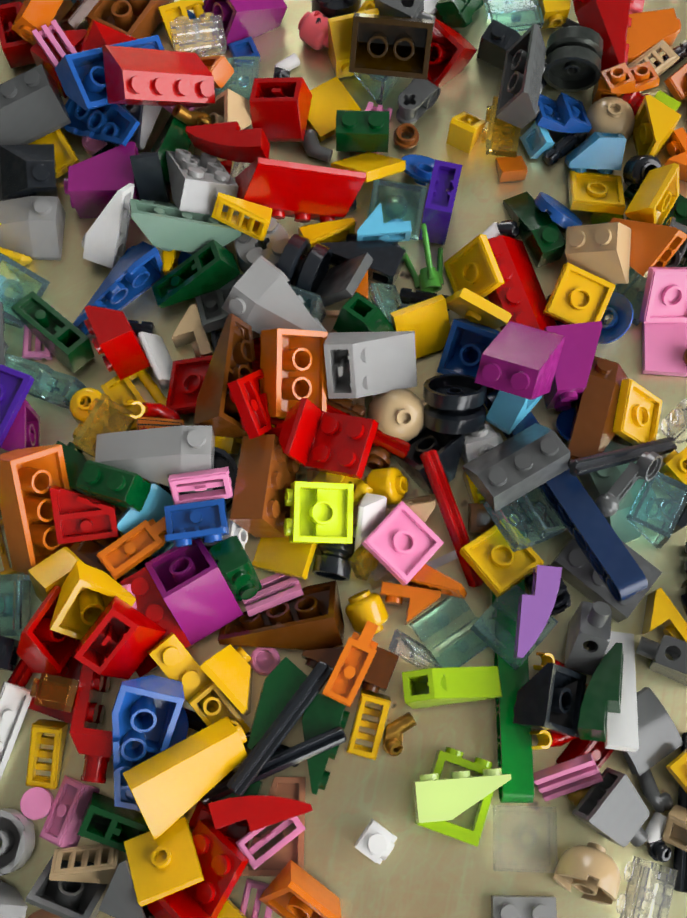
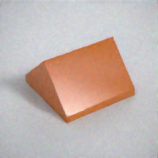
(300, 895)

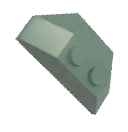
(177, 229)
(601, 481)

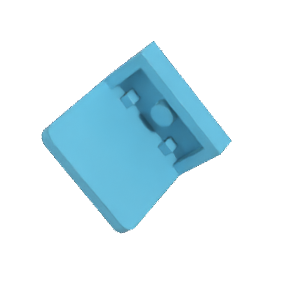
(152, 509)

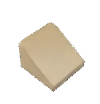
(676, 828)

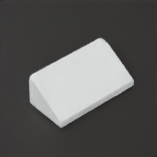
(158, 357)
(370, 515)

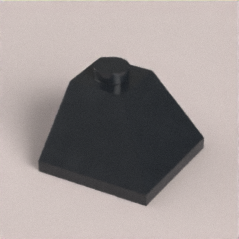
(28, 170)
(448, 448)
(551, 700)

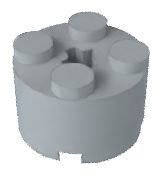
(249, 248)
(17, 840)

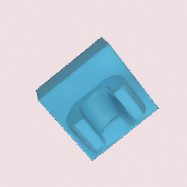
(536, 141)

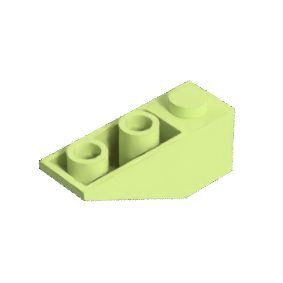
(447, 798)

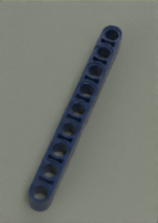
(589, 527)

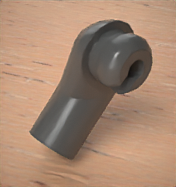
(313, 148)
(658, 801)

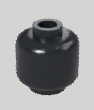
(637, 169)

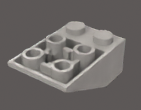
(197, 181)
(369, 363)

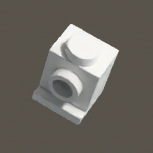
(375, 842)

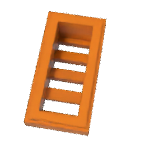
(219, 68)
(433, 579)

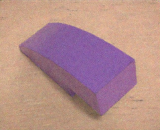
(536, 608)

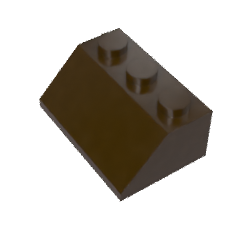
(390, 45)

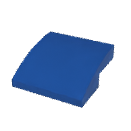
(562, 115)

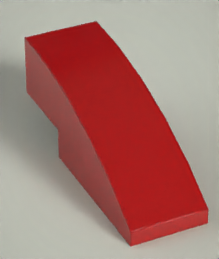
(229, 141)
(257, 809)

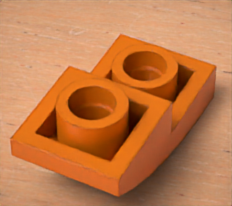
(629, 80)

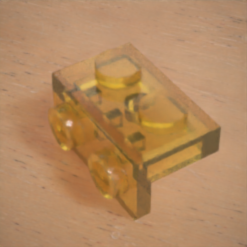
(500, 136)
(103, 417)

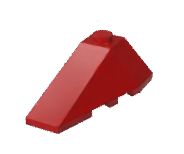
(611, 21)

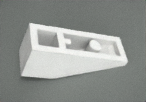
(108, 235)

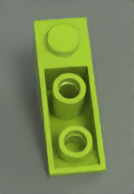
(450, 685)

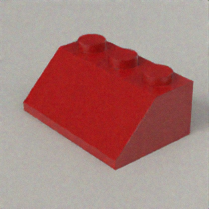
(153, 606)

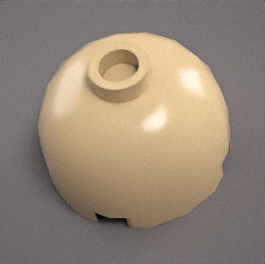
(611, 116)
(398, 413)
(589, 872)

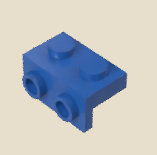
(196, 521)

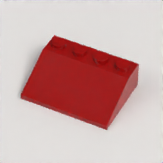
(299, 189)

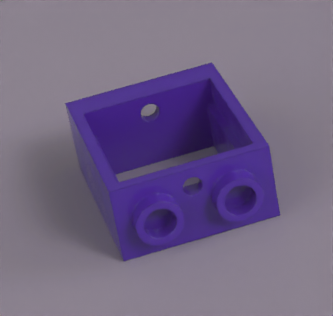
(440, 200)

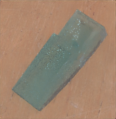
(47, 384)

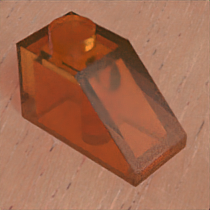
(54, 692)

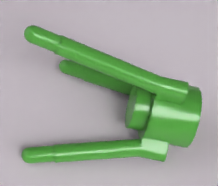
(428, 279)

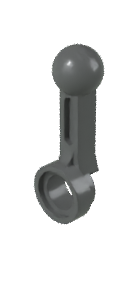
(645, 468)

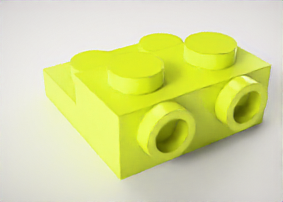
(319, 513)

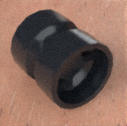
(334, 561)

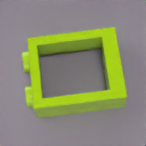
(447, 828)

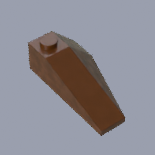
(229, 362)
(596, 410)
(299, 624)

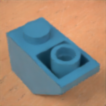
(598, 152)

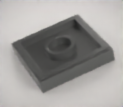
(343, 279)

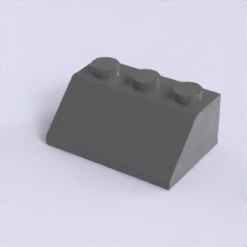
(522, 79)
(30, 107)
(518, 465)

